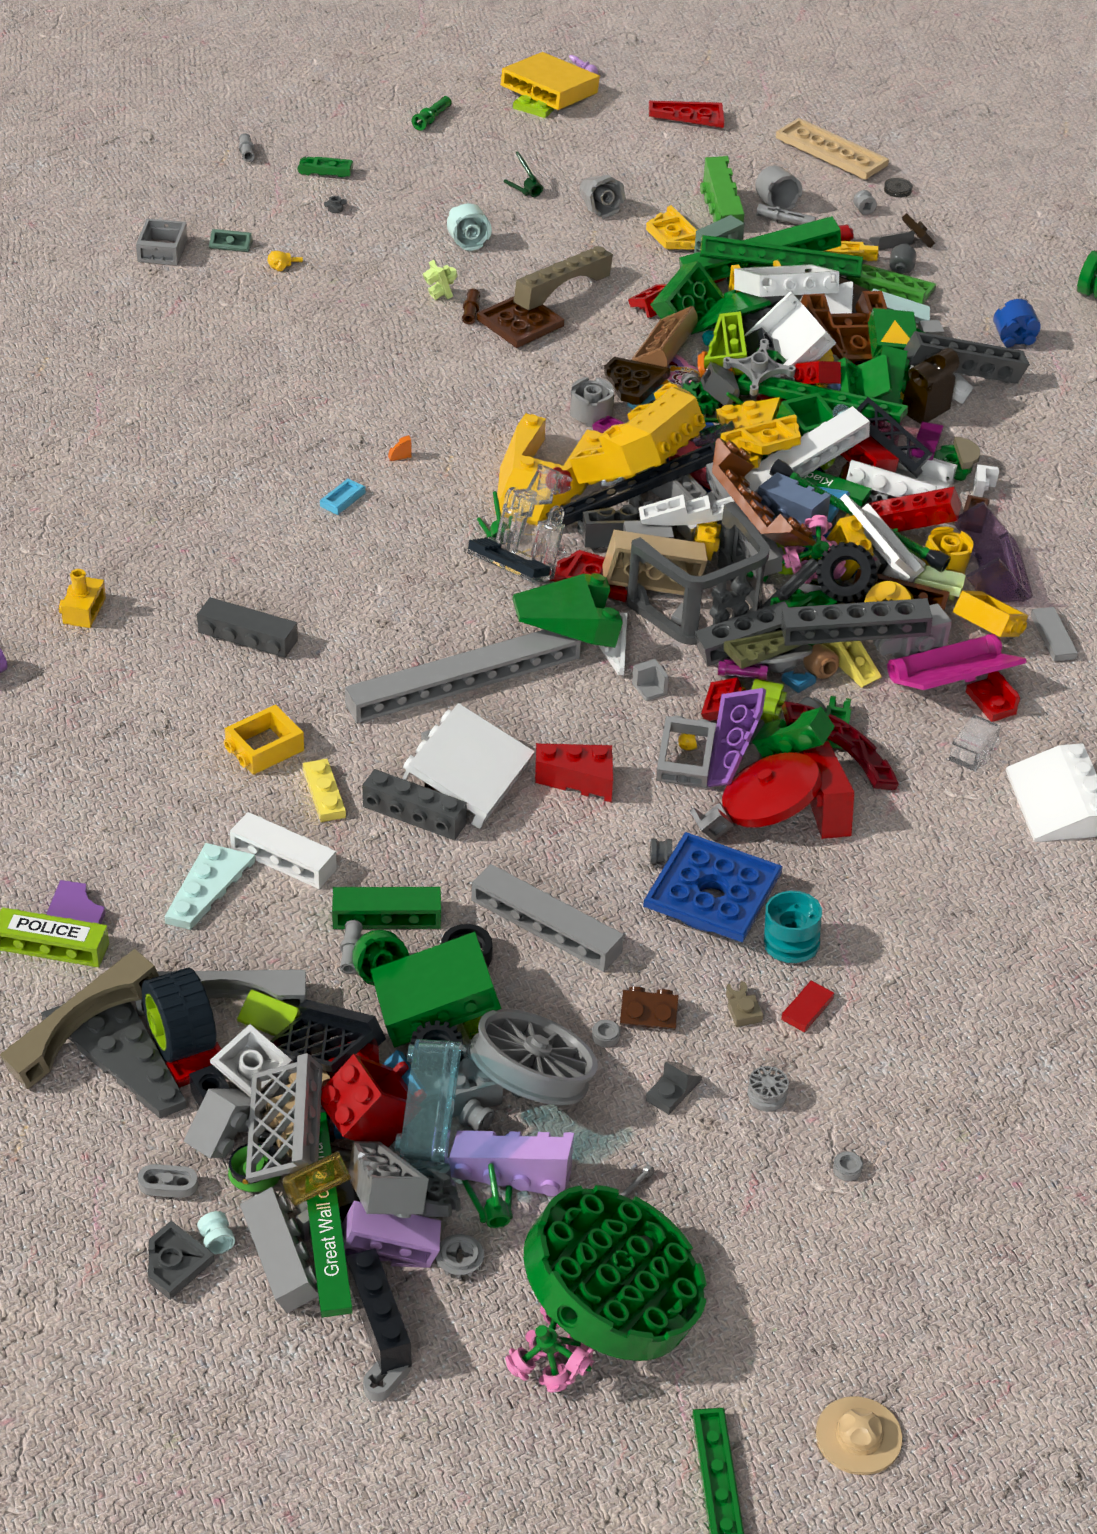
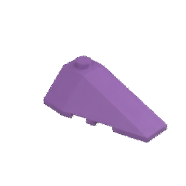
(734, 729)

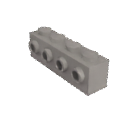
(280, 1250)

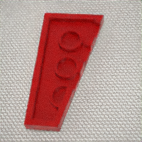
(692, 112)

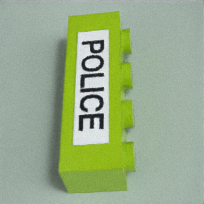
(53, 937)

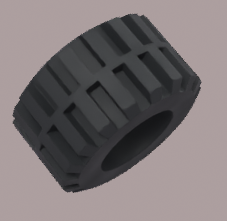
(832, 558)

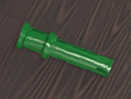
(428, 115)

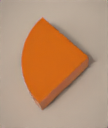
(401, 450)

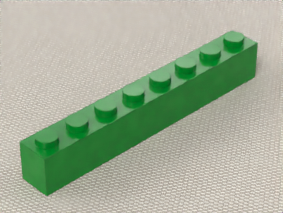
(815, 235)

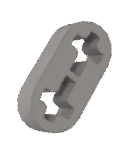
(390, 1382)

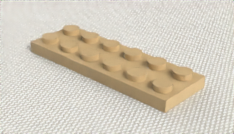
(832, 148)

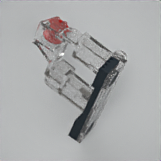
(511, 542)

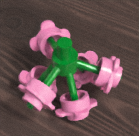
(819, 527)
(547, 1343)

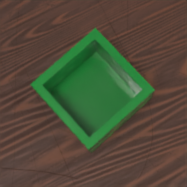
(809, 409)

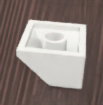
(247, 1055)

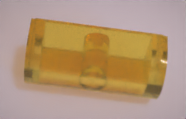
(315, 1179)

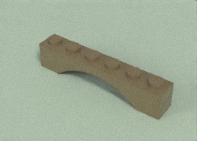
(537, 287)
(35, 1052)

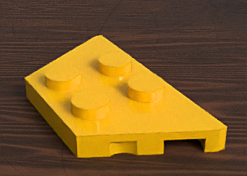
(672, 230)
(766, 436)

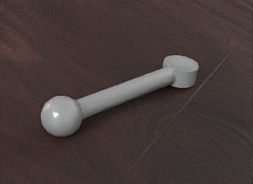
(647, 1172)

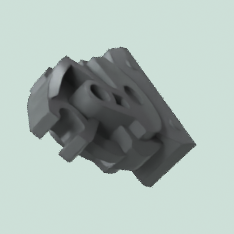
(441, 1192)

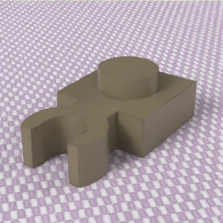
(743, 1008)

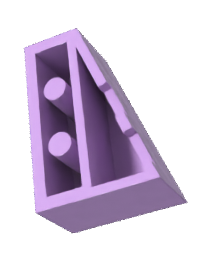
(396, 1239)

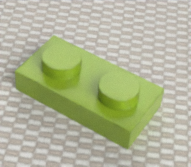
(528, 105)

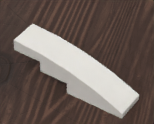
(681, 512)

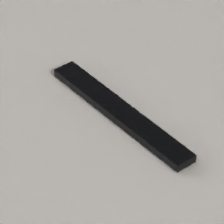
(639, 483)

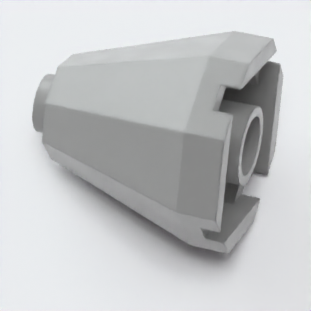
(602, 195)

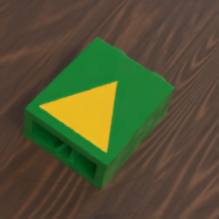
(890, 328)

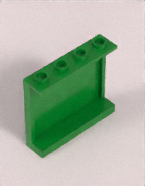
(434, 985)

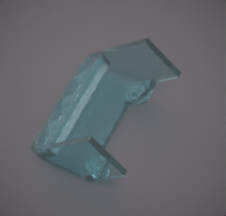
(430, 1100)

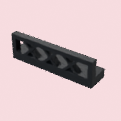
(880, 437)

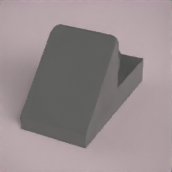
(673, 1086)

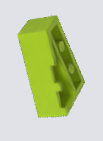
(727, 340)

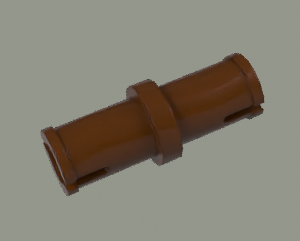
(471, 306)

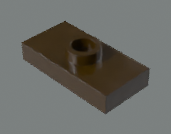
(919, 229)

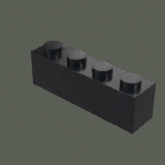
(378, 1311)

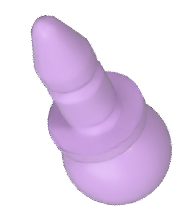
(585, 65)

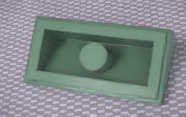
(230, 240)

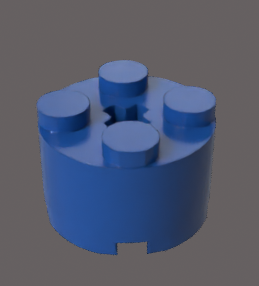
(1017, 323)

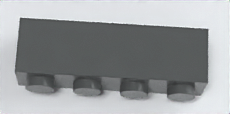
(247, 627)

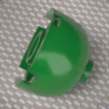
(374, 950)

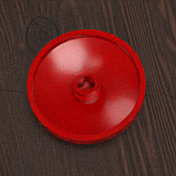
(772, 789)

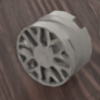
(767, 1090)

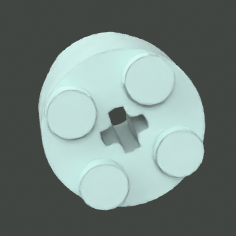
(468, 226)

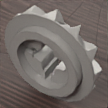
(472, 1253)

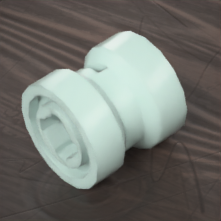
(216, 1232)

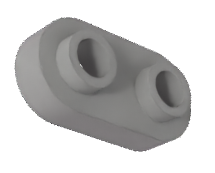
(168, 1180)

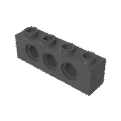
(758, 622)

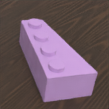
(523, 1162)

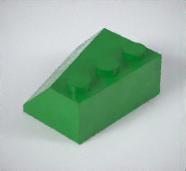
(688, 288)

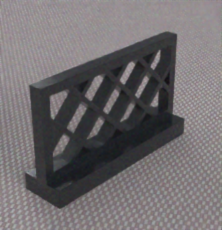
(333, 1022)

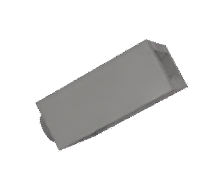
(161, 252)
(685, 773)

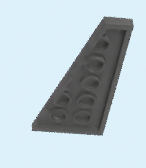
(123, 1048)

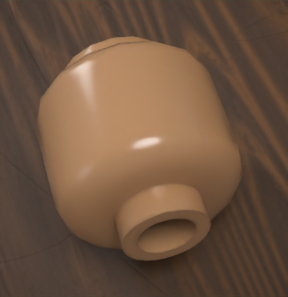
(821, 662)

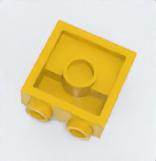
(850, 530)
(707, 534)

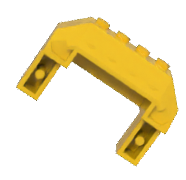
(645, 441)

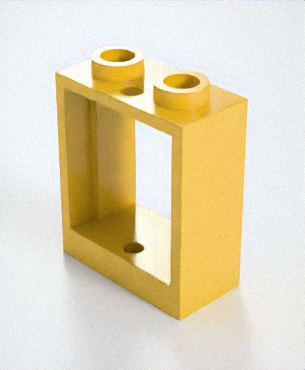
(991, 614)
(289, 742)

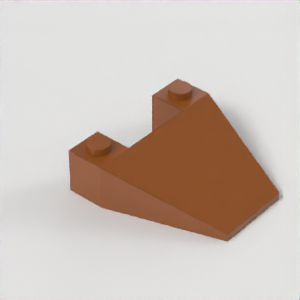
(847, 329)

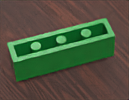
(387, 907)

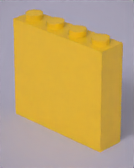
(550, 80)

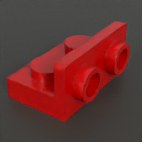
(645, 298)
(994, 696)
(713, 698)

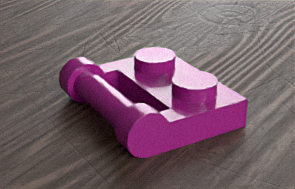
(730, 668)

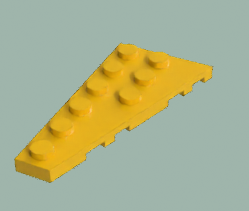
(750, 414)

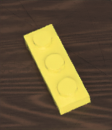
(324, 790)

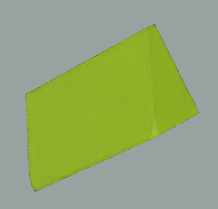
(267, 1013)

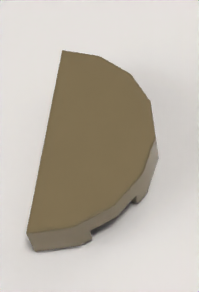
(967, 452)

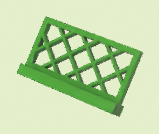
(894, 283)

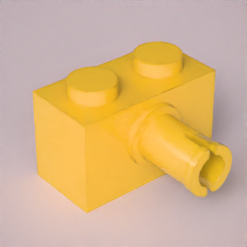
(82, 599)

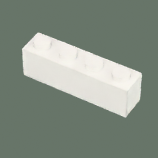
(284, 850)

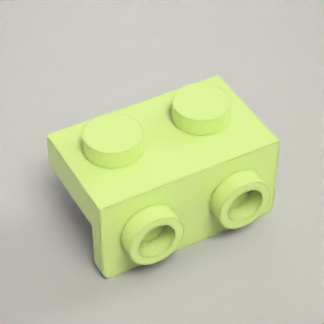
(946, 581)

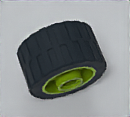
(179, 1014)

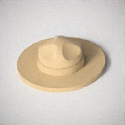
(858, 1435)

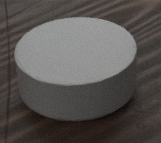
(606, 1033)
(847, 1166)

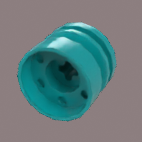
(792, 926)

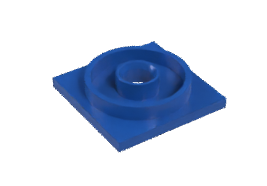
(709, 865)

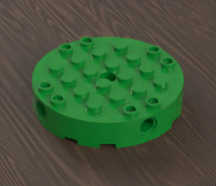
(614, 1273)

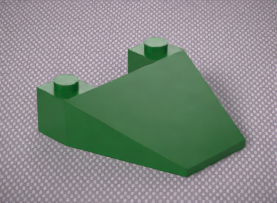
(572, 609)

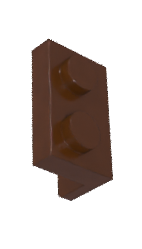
(649, 1008)

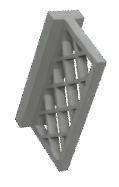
(304, 1115)

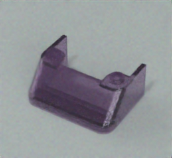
(998, 556)

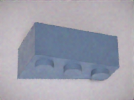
(790, 499)

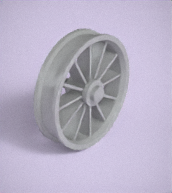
(533, 1057)

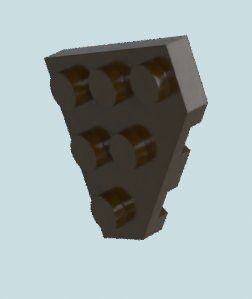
(634, 379)

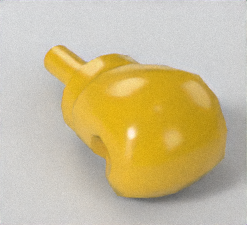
(279, 260)

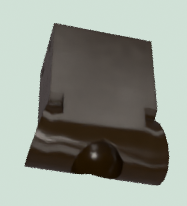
(931, 386)

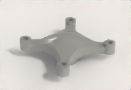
(759, 367)

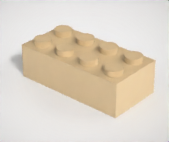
(685, 554)

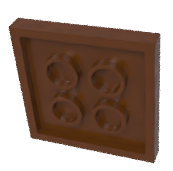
(518, 324)

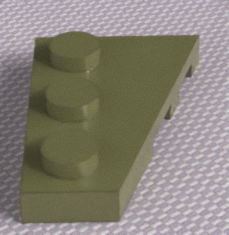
(756, 648)

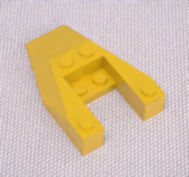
(520, 466)

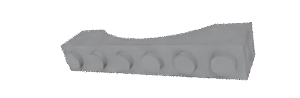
(282, 985)

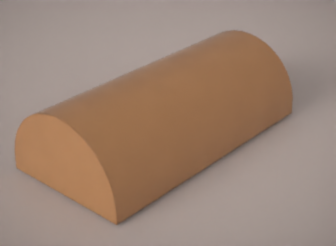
(667, 338)

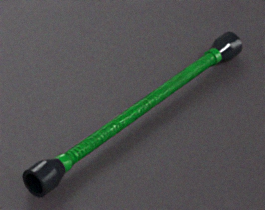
(935, 558)

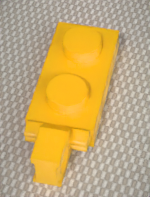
(868, 252)

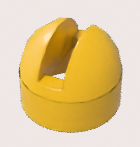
(687, 742)

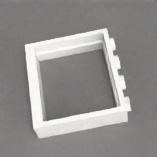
(786, 279)

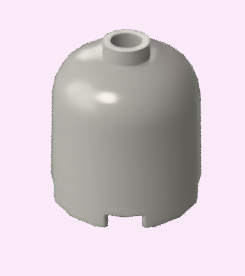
(778, 187)

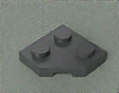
(175, 1259)

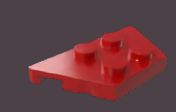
(586, 563)

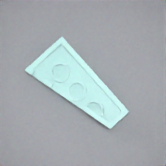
(207, 880)

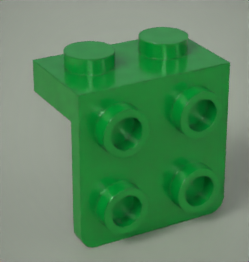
(867, 379)

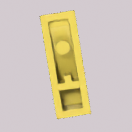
(855, 662)

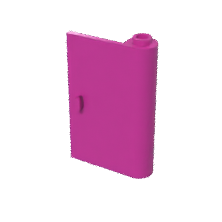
(952, 663)

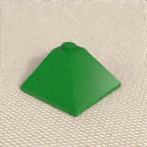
(731, 303)

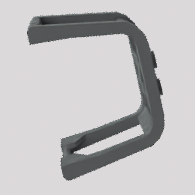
(722, 598)

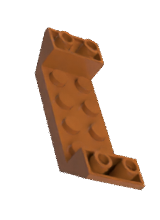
(730, 468)

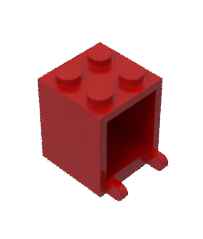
(367, 1100)

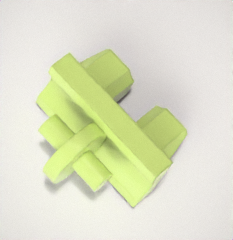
(442, 278)

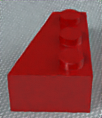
(576, 767)

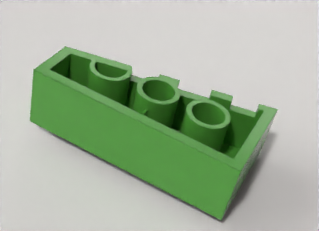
(719, 189)

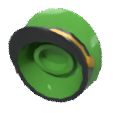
(237, 1170)

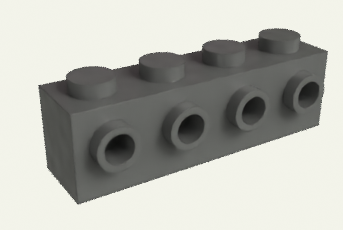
(414, 804)

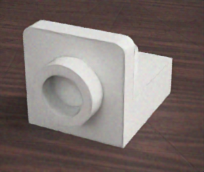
(984, 478)

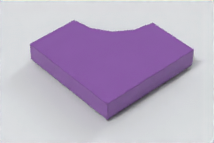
(72, 902)

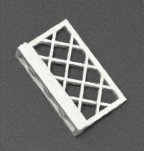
(885, 541)

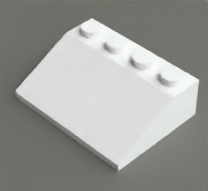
(1057, 793)

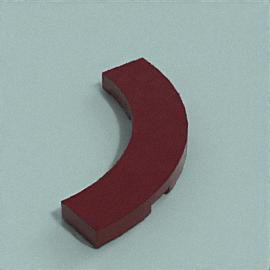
(855, 743)

